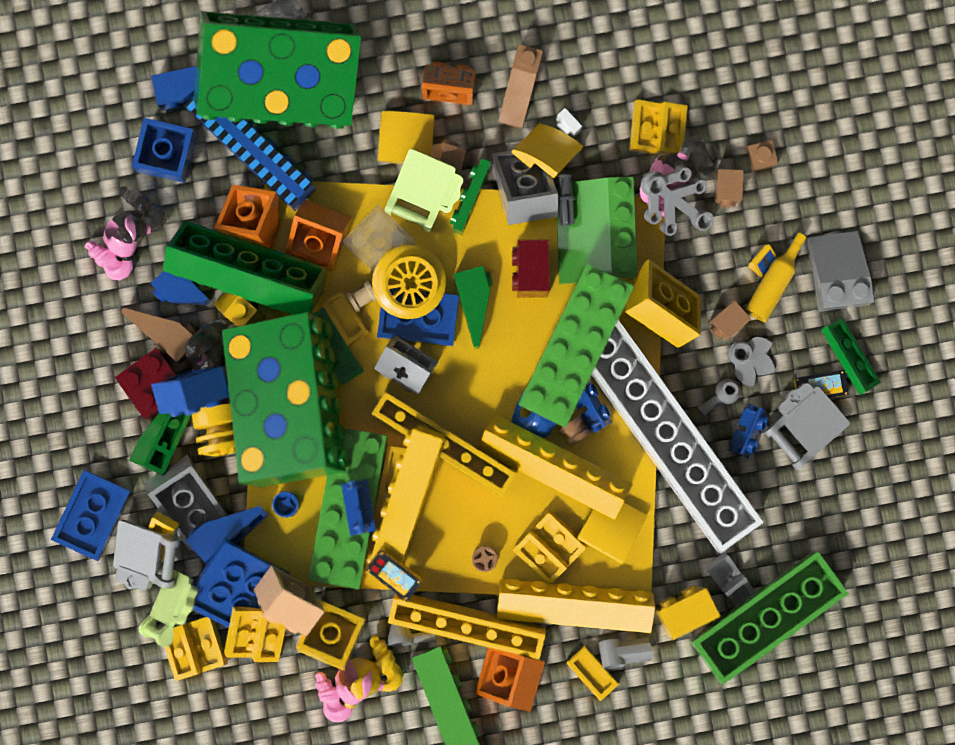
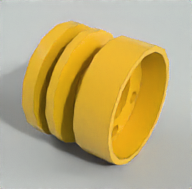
(219, 430)

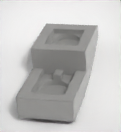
(730, 579)

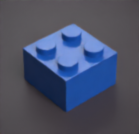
(164, 150)
(190, 391)

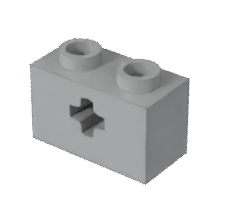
(406, 365)

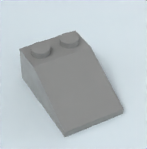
(524, 191)
(840, 271)
(184, 497)

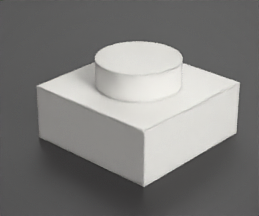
(568, 123)

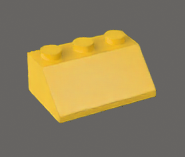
(665, 305)

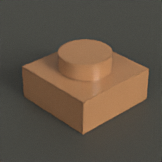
(762, 155)

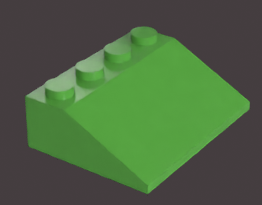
(601, 232)

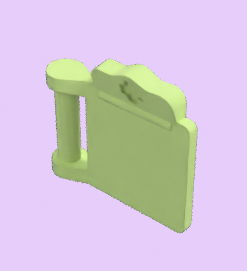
(427, 185)
(170, 608)

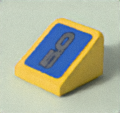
(762, 260)

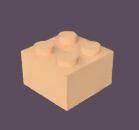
(288, 601)

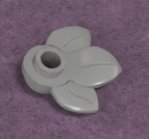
(754, 362)

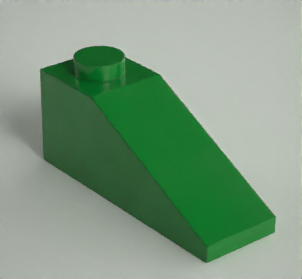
(474, 295)
(159, 442)

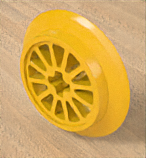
(383, 273)

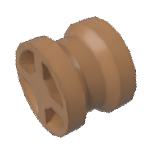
(575, 431)
(484, 559)

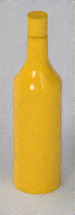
(774, 282)

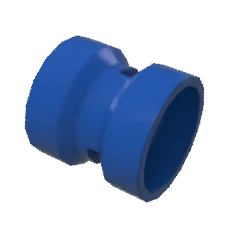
(284, 501)

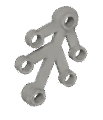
(699, 218)

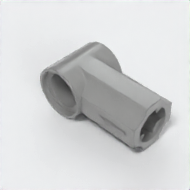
(618, 653)

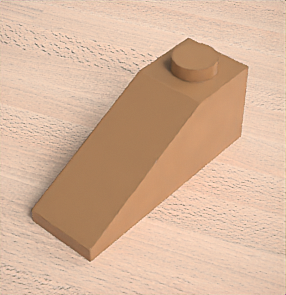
(520, 86)
(165, 333)

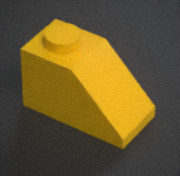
(238, 310)

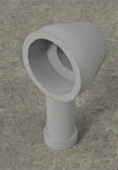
(720, 396)
(402, 636)

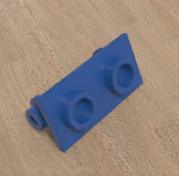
(597, 413)
(754, 423)
(358, 507)

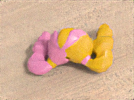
(359, 681)

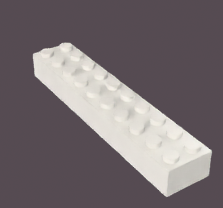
(673, 442)

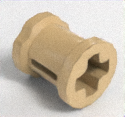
(361, 296)

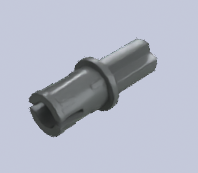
(565, 199)

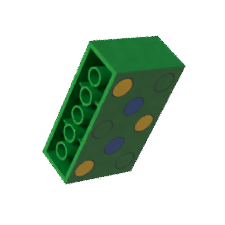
(276, 69)
(284, 400)

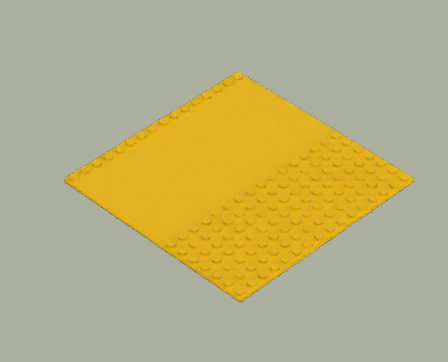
(463, 398)

